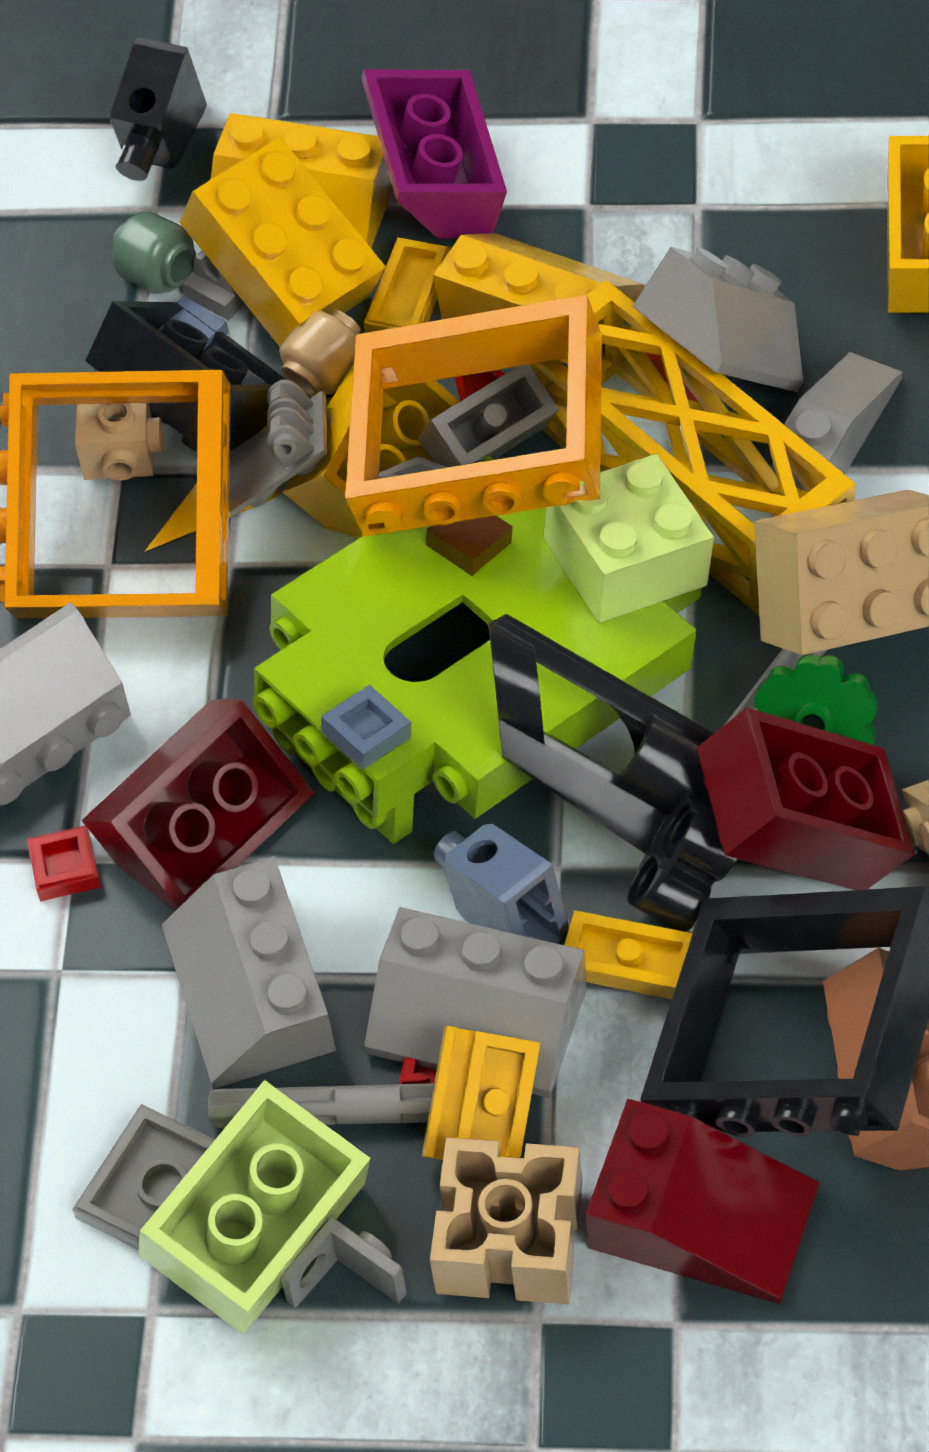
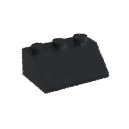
(133, 343)

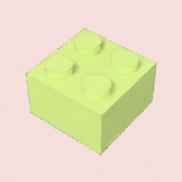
(631, 543)

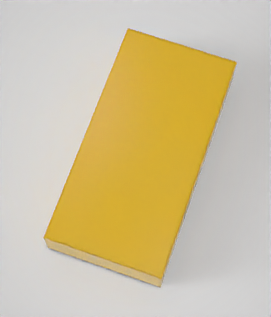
(407, 286)

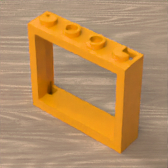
(464, 348)
(19, 473)

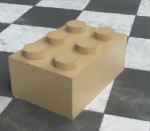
(844, 572)

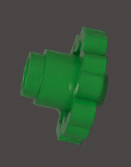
(821, 697)

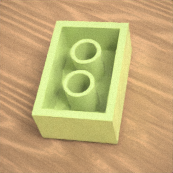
(252, 1206)

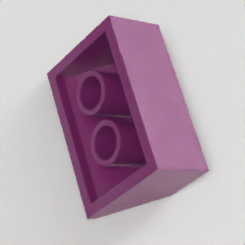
(437, 148)

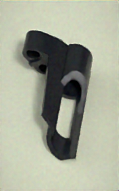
(651, 804)

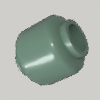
(153, 252)

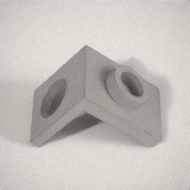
(360, 1253)

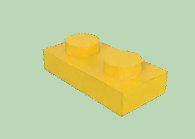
(629, 953)

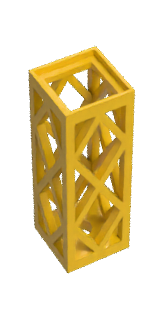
(696, 423)

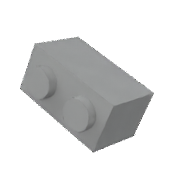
(490, 420)

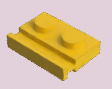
(481, 1091)

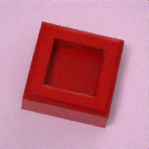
(63, 863)

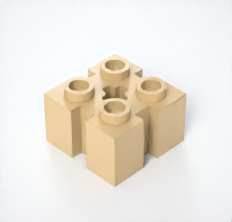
(481, 1192)

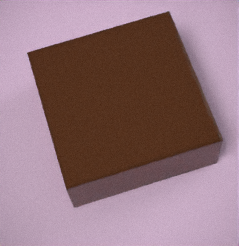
(470, 542)

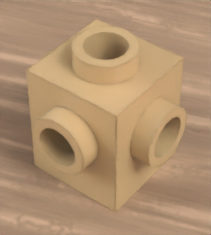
(117, 440)

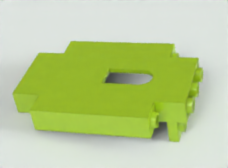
(387, 587)

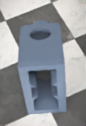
(503, 884)

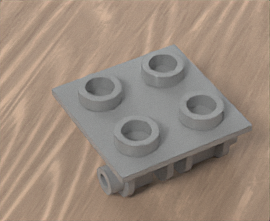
(286, 448)

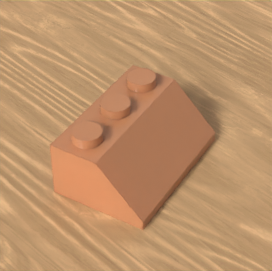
(850, 1003)

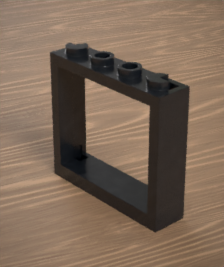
(788, 924)

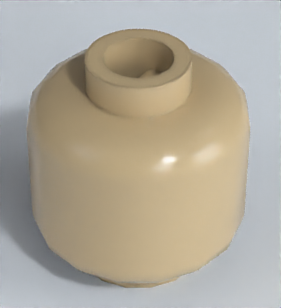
(320, 352)

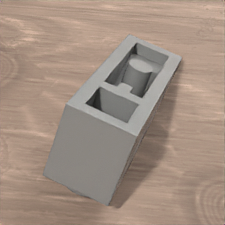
(843, 409)

